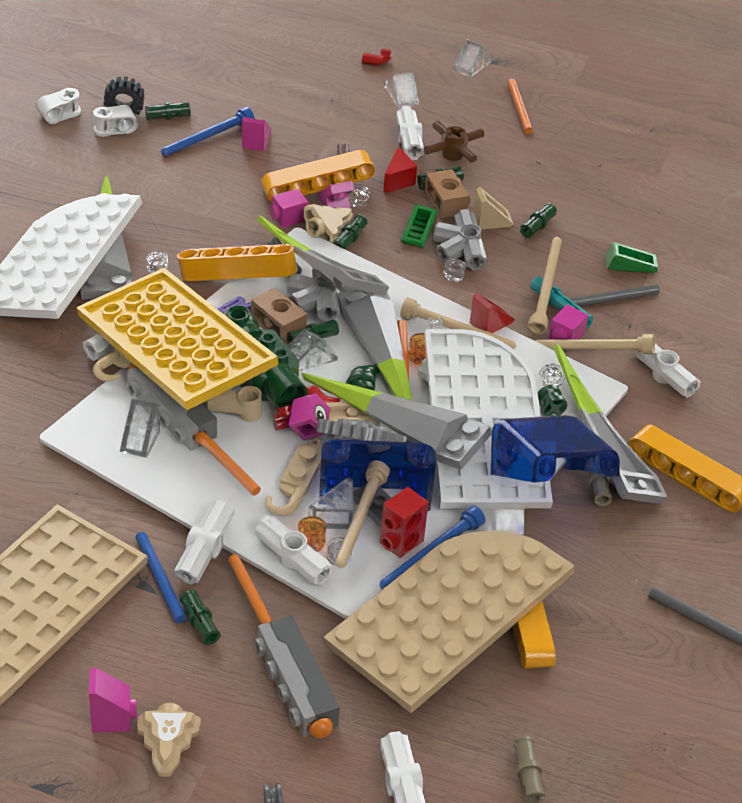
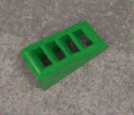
(424, 214)
(630, 259)

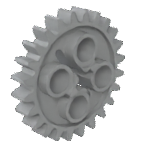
(357, 430)

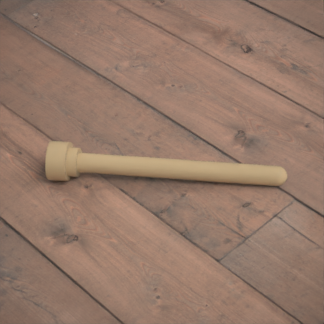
(412, 309)
(538, 321)
(643, 344)
(376, 476)

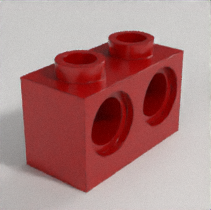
(403, 522)

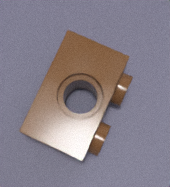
(446, 193)
(278, 313)

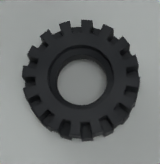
(128, 88)

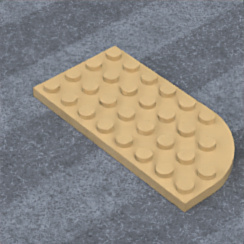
(53, 586)
(446, 611)

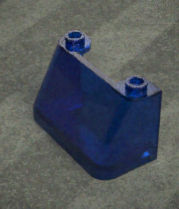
(529, 448)
(409, 464)

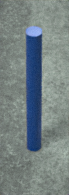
(161, 578)

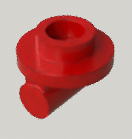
(281, 420)

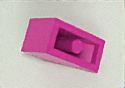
(110, 703)

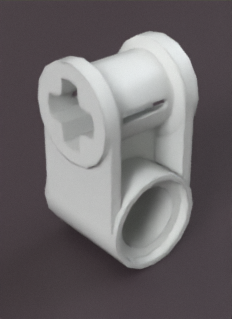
(58, 106)
(113, 121)

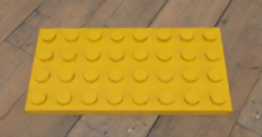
(177, 338)

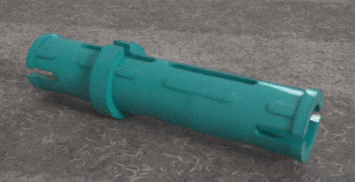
(557, 298)

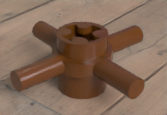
(454, 142)

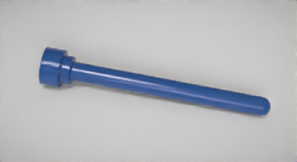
(209, 132)
(470, 519)

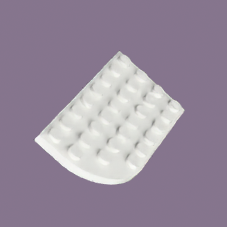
(61, 254)
(487, 383)

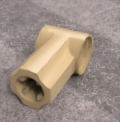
(245, 403)

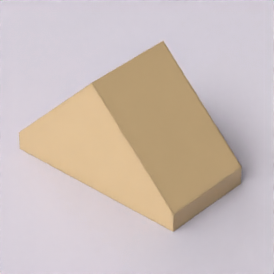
(489, 212)

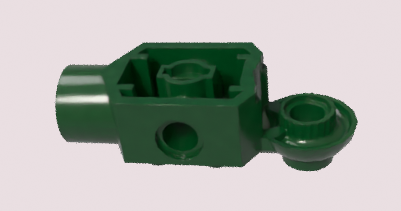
(282, 382)

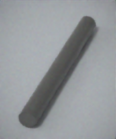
(616, 295)
(696, 615)

